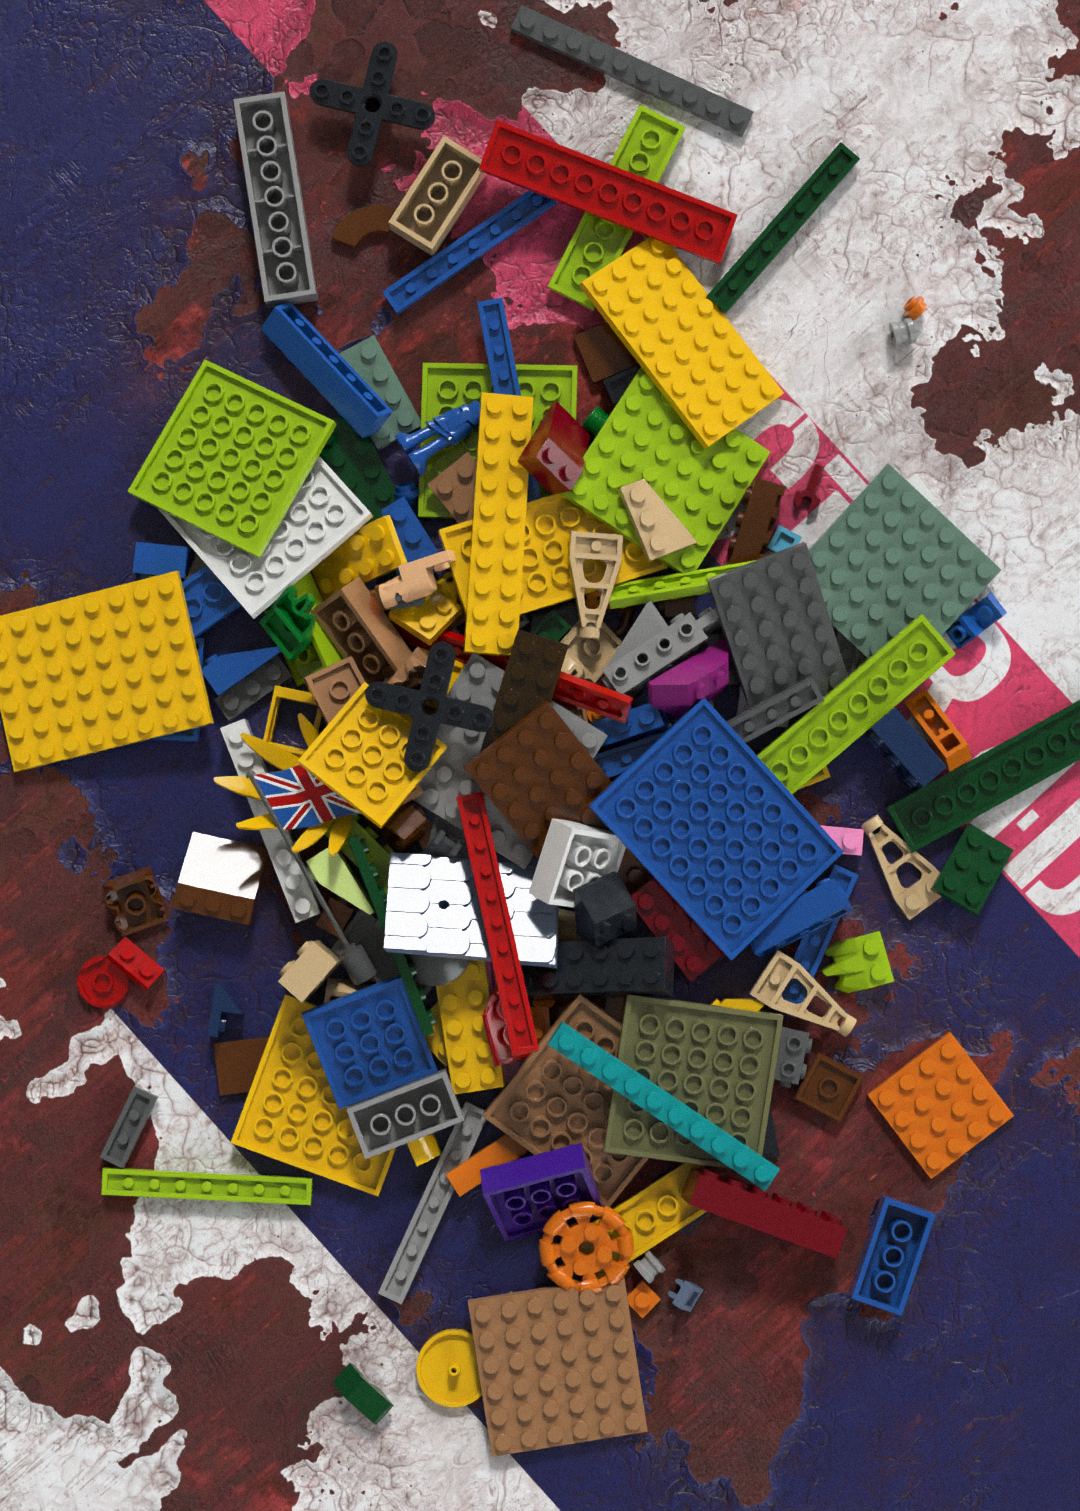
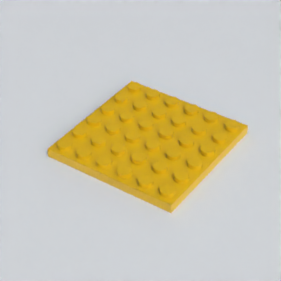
(295, 1112)

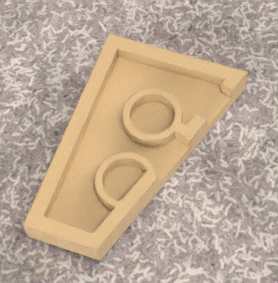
(654, 522)

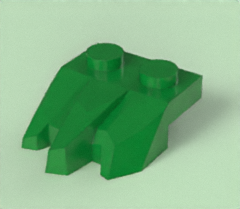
(290, 622)

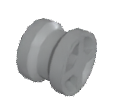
(902, 332)
(649, 1266)

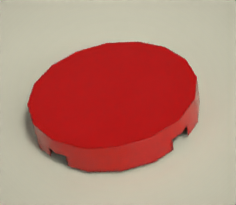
(102, 982)

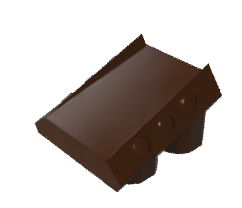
(135, 901)

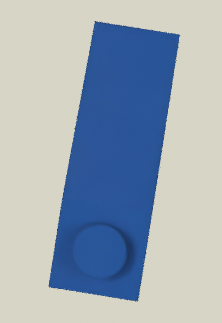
(231, 668)

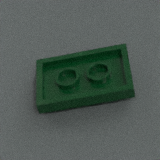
(971, 869)

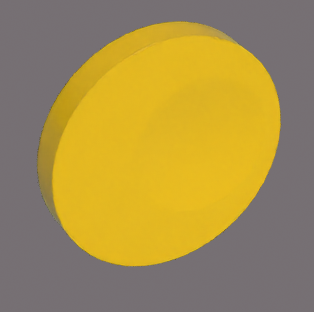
(449, 1368)

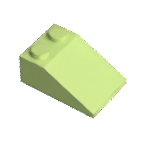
(338, 877)

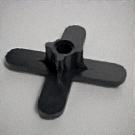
(374, 91)
(413, 703)

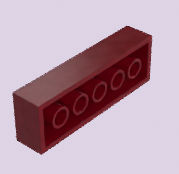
(763, 1212)

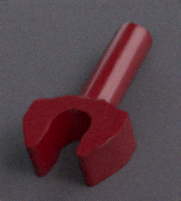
(810, 489)

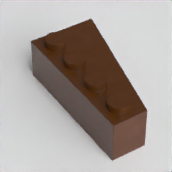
(755, 522)

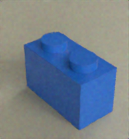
(160, 559)

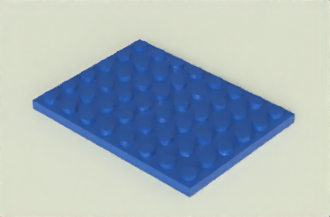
(716, 828)

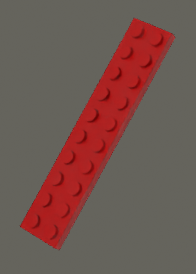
(607, 192)

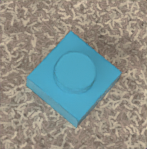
(783, 539)

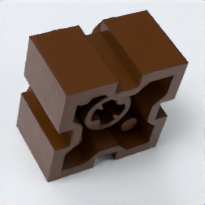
(403, 828)

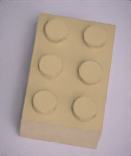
(309, 970)

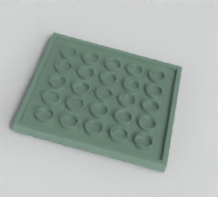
(892, 562)

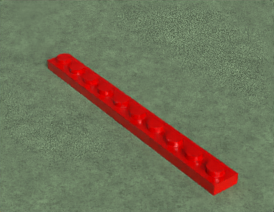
(568, 687)
(497, 924)

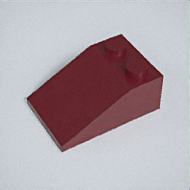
(556, 451)

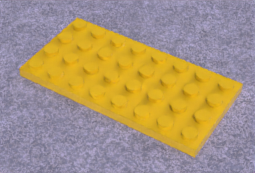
(681, 340)
(545, 557)

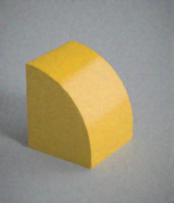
(424, 1149)

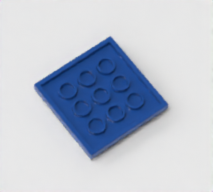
(369, 1041)

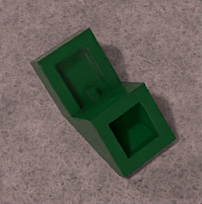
(362, 1394)

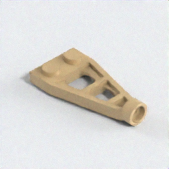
(593, 547)
(918, 895)
(775, 979)

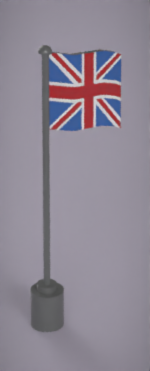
(301, 801)

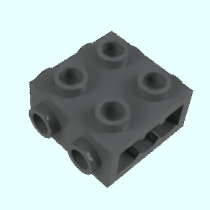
(791, 1055)

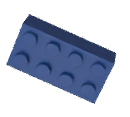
(891, 1254)

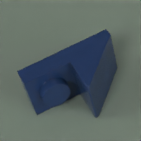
(222, 1002)

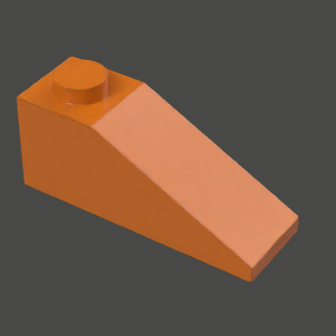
(938, 730)

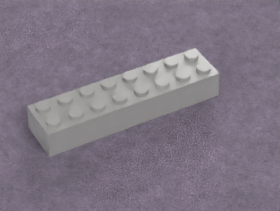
(275, 199)

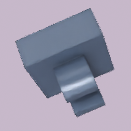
(686, 1296)

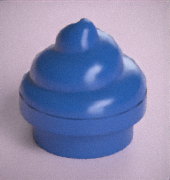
(409, 491)

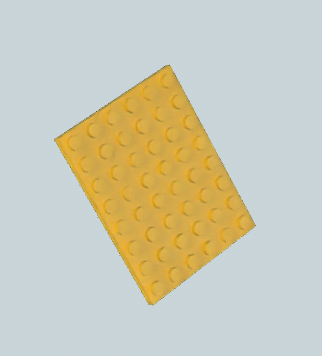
(100, 672)

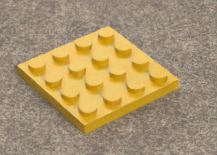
(364, 758)

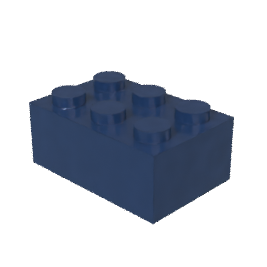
(905, 749)

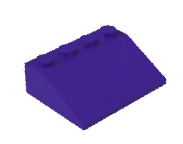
(534, 1188)

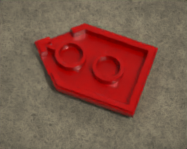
(497, 1032)

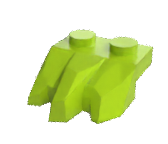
(859, 963)

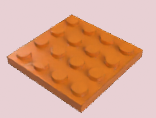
(940, 1105)

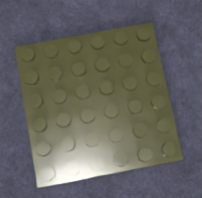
(705, 1057)

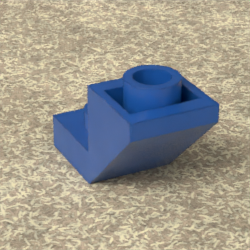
(975, 620)

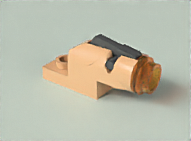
(414, 584)

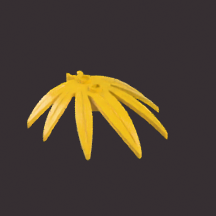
(283, 760)

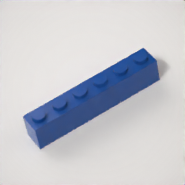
(326, 370)

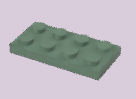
(374, 368)

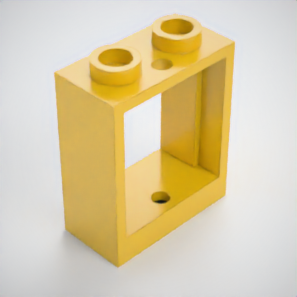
(292, 695)

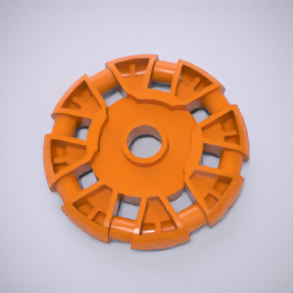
(586, 1263)

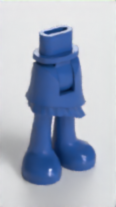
(450, 429)

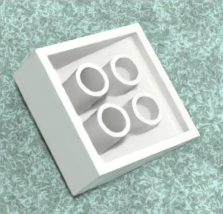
(572, 858)

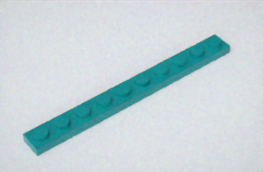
(663, 1106)

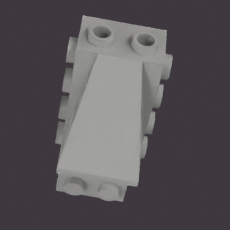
(656, 648)

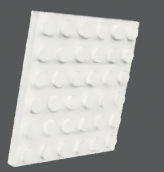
(312, 528)

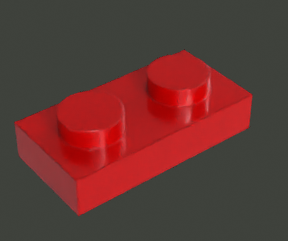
(135, 963)

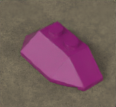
(696, 678)

